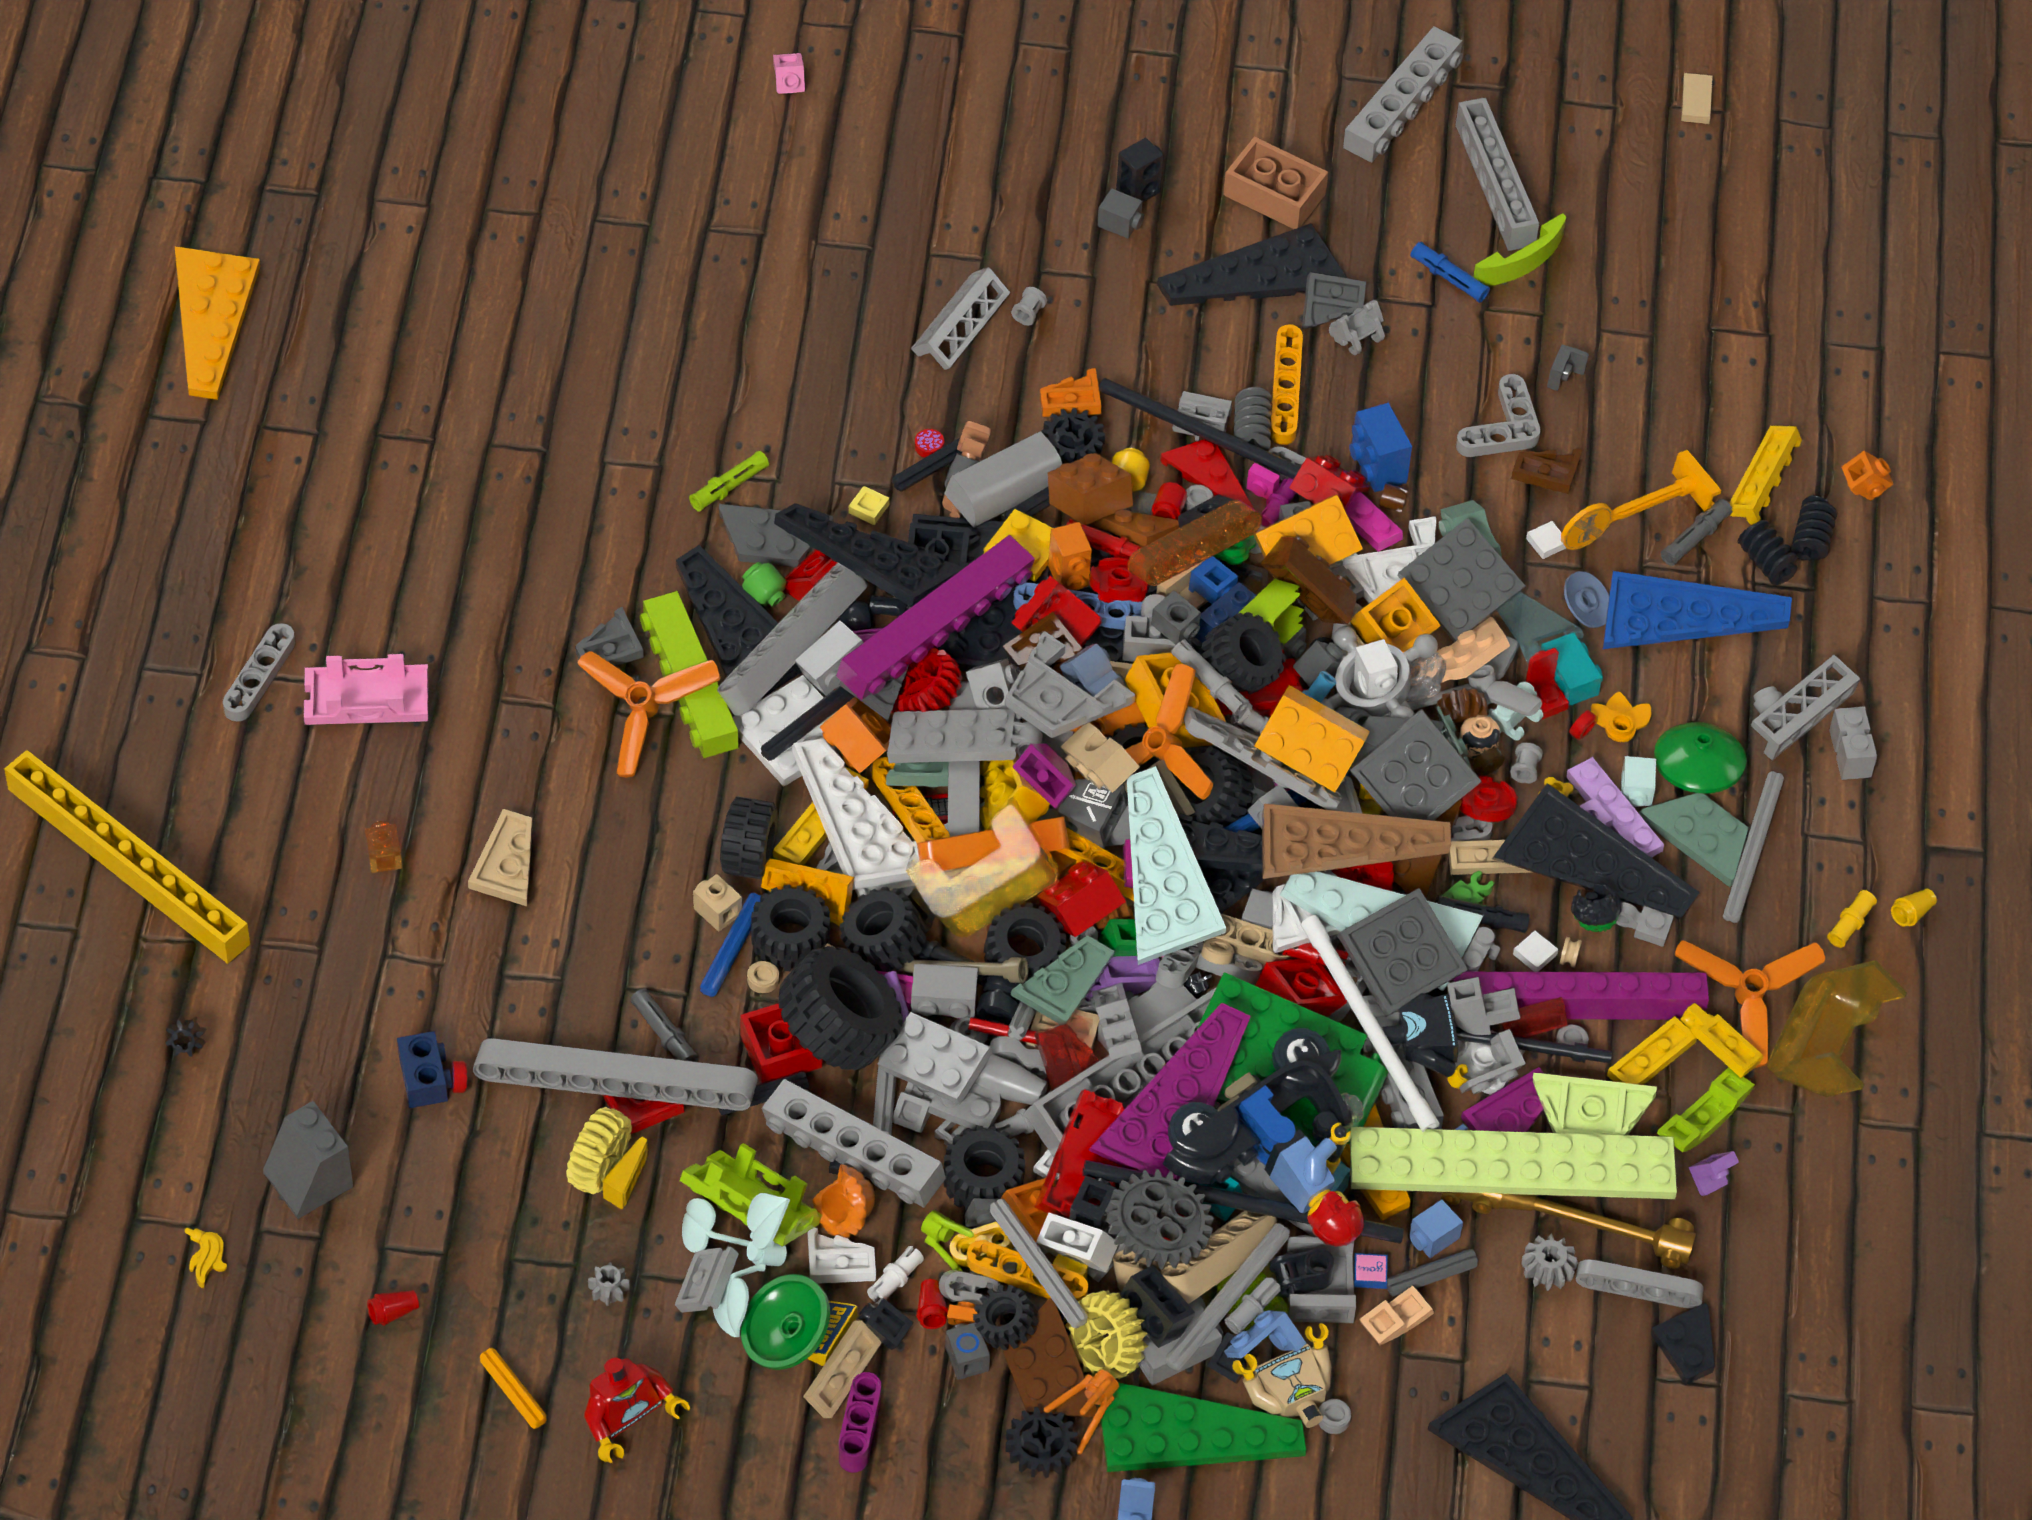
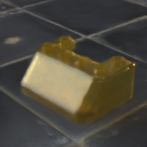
(991, 884)

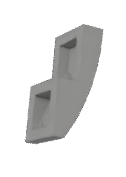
(913, 1108)

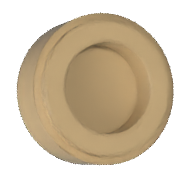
(1217, 951)
(763, 977)

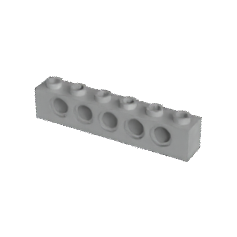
(1403, 94)
(1497, 173)
(791, 1101)

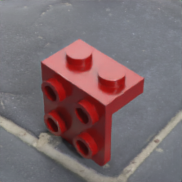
(1323, 478)
(1070, 610)

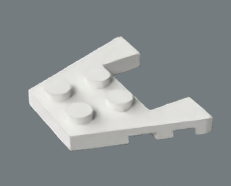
(1380, 569)

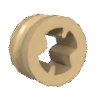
(1570, 952)

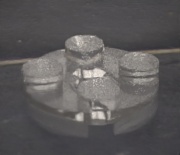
(1428, 680)

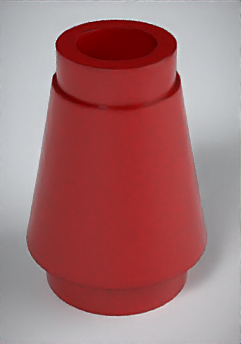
(931, 1305)
(390, 1306)

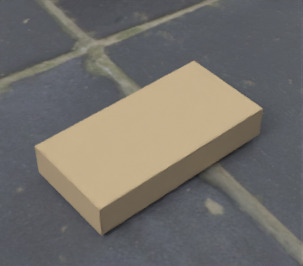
(1696, 98)

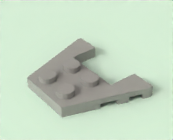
(1052, 700)

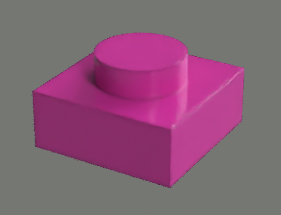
(1262, 481)

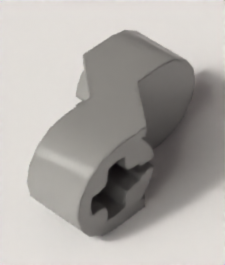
(1016, 1052)

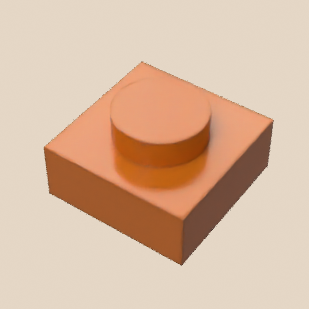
(961, 1313)

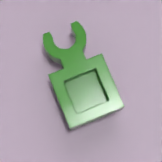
(1472, 892)

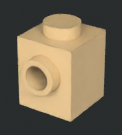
(717, 902)

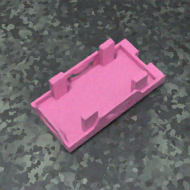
(366, 696)

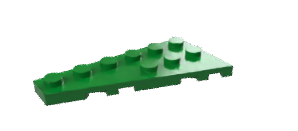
(1172, 1430)

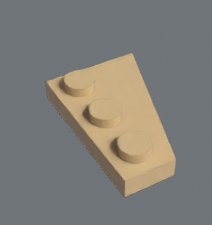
(505, 859)

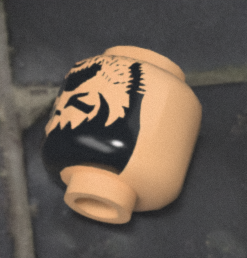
(1480, 736)

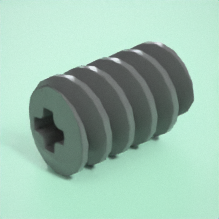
(1253, 417)

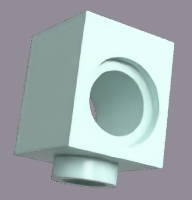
(1638, 780)

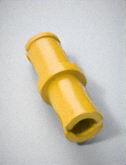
(1852, 918)

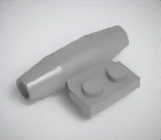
(982, 1103)

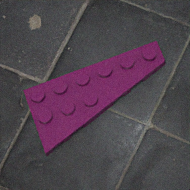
(1193, 1074)

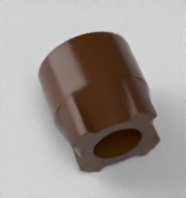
(1393, 497)

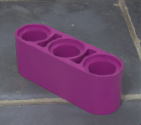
(859, 1408)

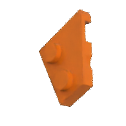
(1071, 394)
(1022, 1202)

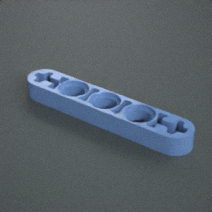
(1101, 608)

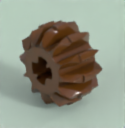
(1463, 705)

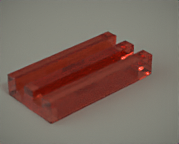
(1538, 1018)

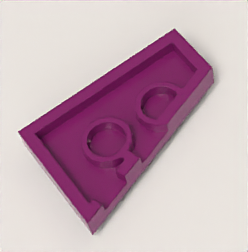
(1507, 1110)

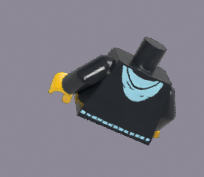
(1429, 1036)

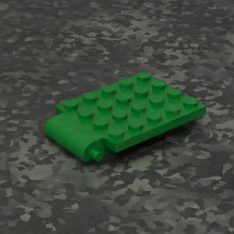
(1268, 1022)

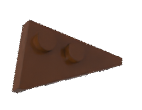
(1422, 871)

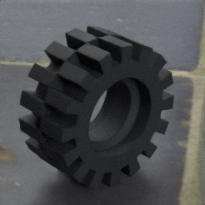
(1016, 1328)

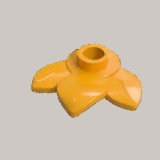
(1621, 715)

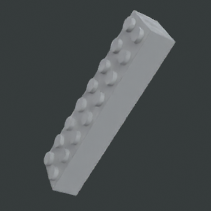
(1117, 1078)

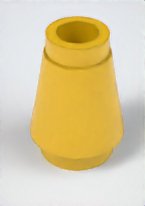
(1913, 907)

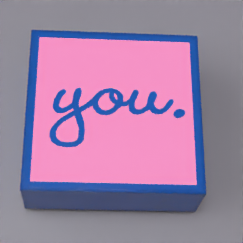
(1370, 1270)

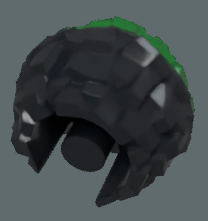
(1598, 909)

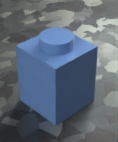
(1435, 1229)

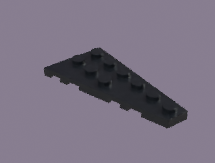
(727, 612)

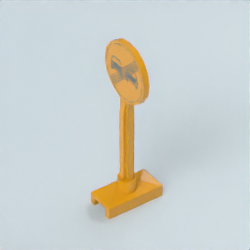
(1596, 518)

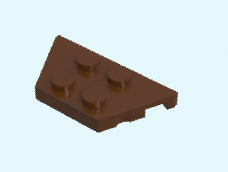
(1047, 1366)

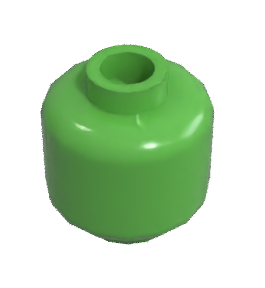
(764, 584)

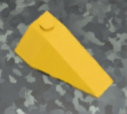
(1003, 783)

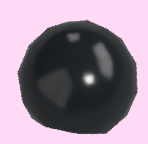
(856, 616)

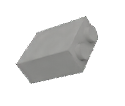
(1154, 1362)

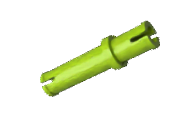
(703, 497)

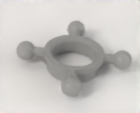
(1346, 639)

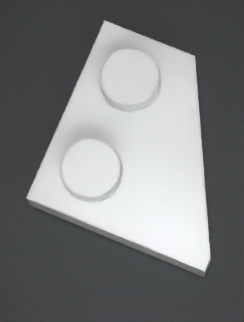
(839, 1259)

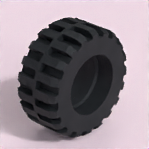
(840, 1008)

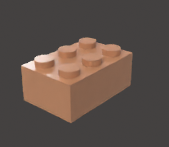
(1275, 183)

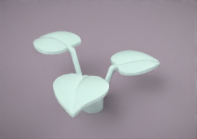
(764, 1221)

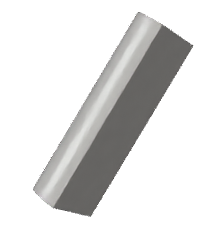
(1003, 479)

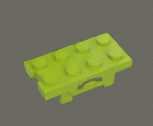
(735, 1183)

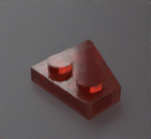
(1063, 1054)

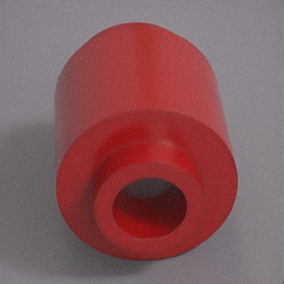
(1169, 501)

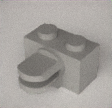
(1141, 636)

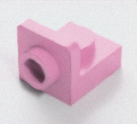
(789, 73)

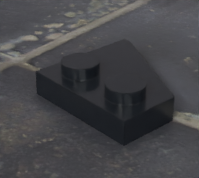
(1687, 1343)

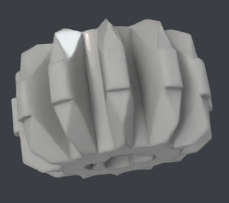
(1549, 1262)

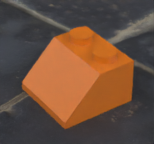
(858, 734)

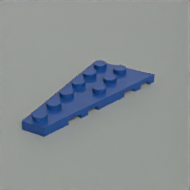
(1670, 610)

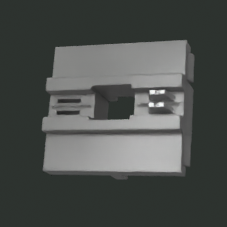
(1215, 409)

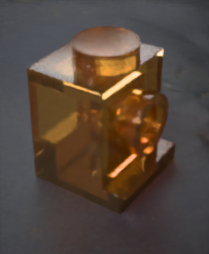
(383, 842)

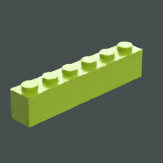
(679, 649)

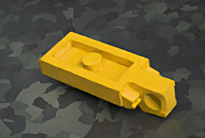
(1722, 1040)

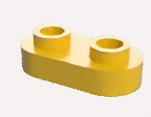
(990, 1232)

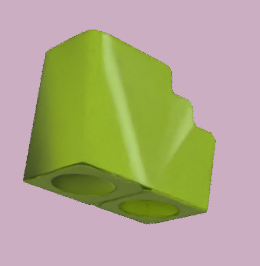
(1275, 607)

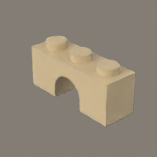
(1098, 759)

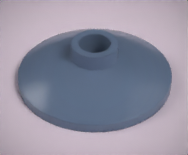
(1586, 599)

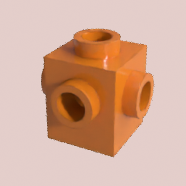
(1867, 475)

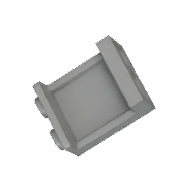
(1336, 1301)

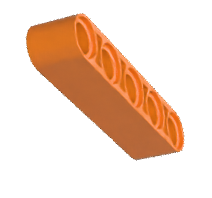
(970, 848)

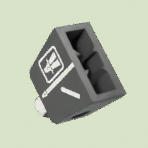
(1093, 810)

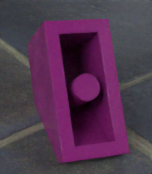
(1046, 773)

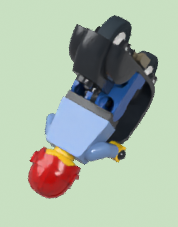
(1250, 1126)

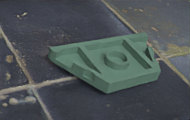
(1701, 832)

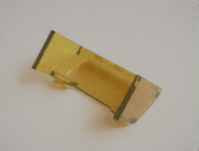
(1823, 1023)

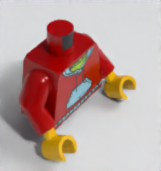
(623, 1398)

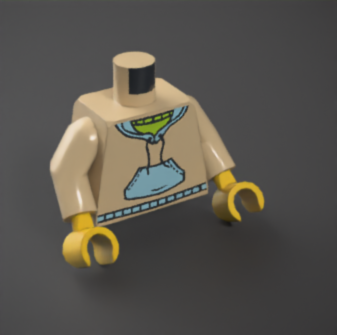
(1292, 1382)

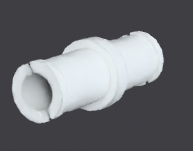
(896, 1274)

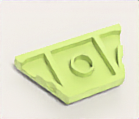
(1591, 1105)

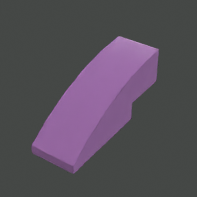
(1126, 970)

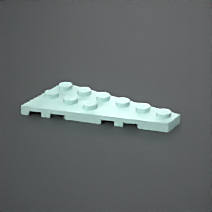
(1168, 885)
(1348, 902)

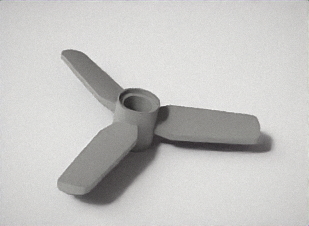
(1495, 691)

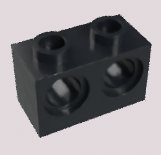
(1140, 170)
(1159, 1306)

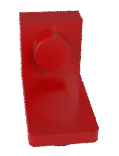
(1541, 676)

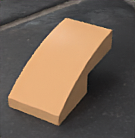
(1397, 1317)

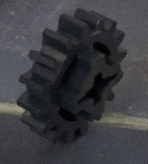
(1073, 433)
(1029, 1452)

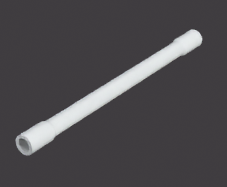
(1322, 943)

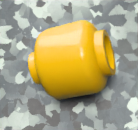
(1135, 463)

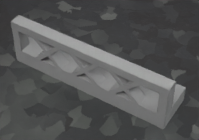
(953, 313)
(1811, 715)

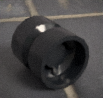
(996, 1001)

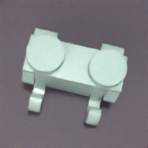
(1509, 719)

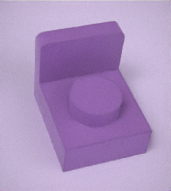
(1712, 1171)

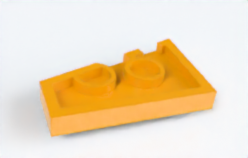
(831, 886)

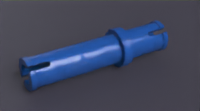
(1442, 266)

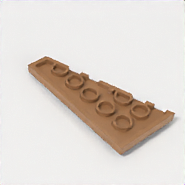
(1320, 840)

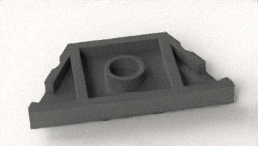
(759, 539)

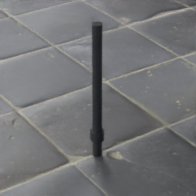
(1578, 1052)

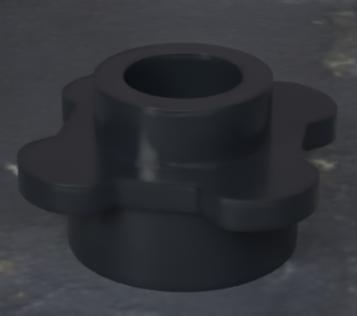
(1196, 984)

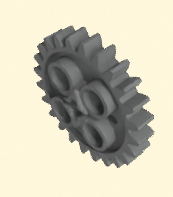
(1159, 1219)

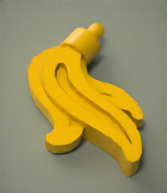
(208, 1256)

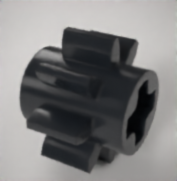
(182, 1043)

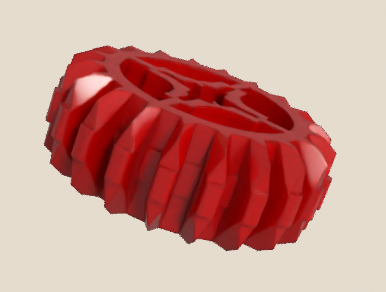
(929, 683)

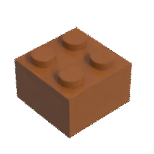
(1090, 488)

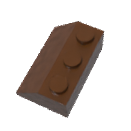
(1319, 589)

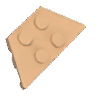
(1473, 650)

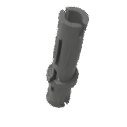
(1704, 525)
(671, 1037)

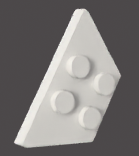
(1288, 920)

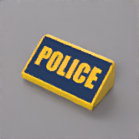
(841, 1318)

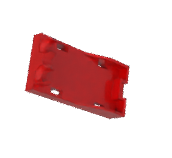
(1073, 1150)

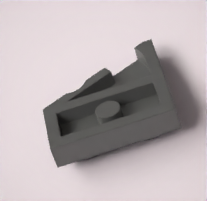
(1330, 298)
(613, 641)

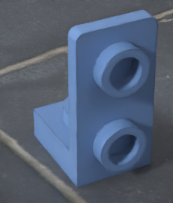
(1283, 1335)
(1136, 1499)

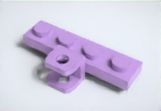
(1611, 806)

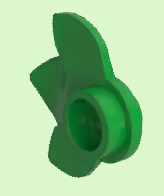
(1237, 553)

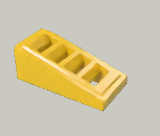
(623, 1177)

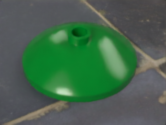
(1700, 757)
(774, 1316)

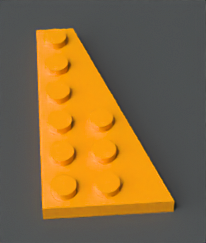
(212, 306)

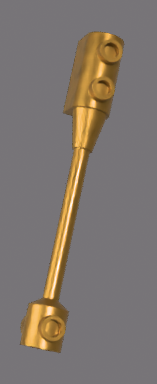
(1670, 1242)

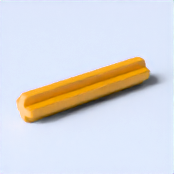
(513, 1388)

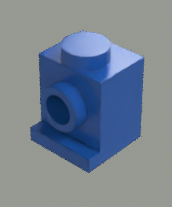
(1212, 579)

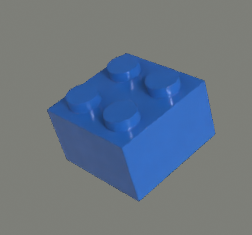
(1380, 447)

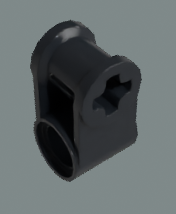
(1300, 1272)

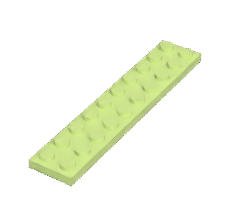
(1512, 1162)

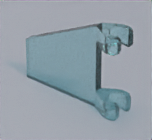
(1533, 622)

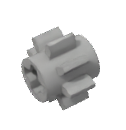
(608, 1284)

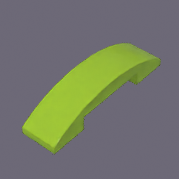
(1497, 270)
(1708, 1112)

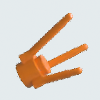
(1098, 1391)

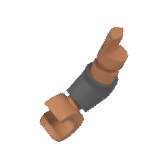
(972, 445)

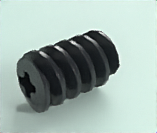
(1814, 529)
(1769, 552)

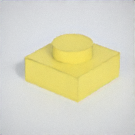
(868, 505)

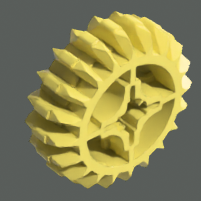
(598, 1149)
(1122, 1348)

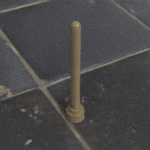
(1013, 969)

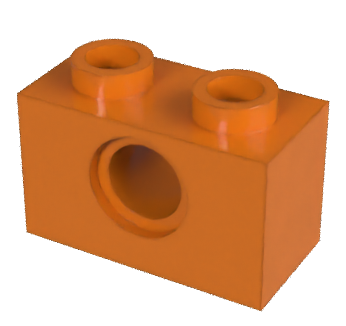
(1070, 556)

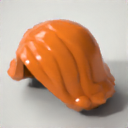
(845, 1203)

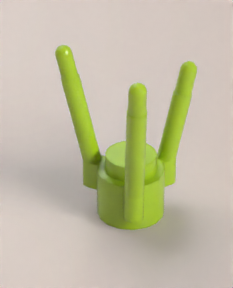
(942, 1229)

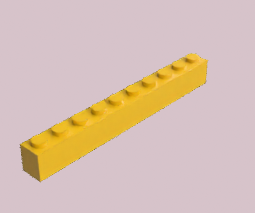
(127, 856)

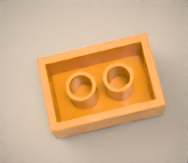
(1321, 526)
(1149, 681)
(1312, 738)

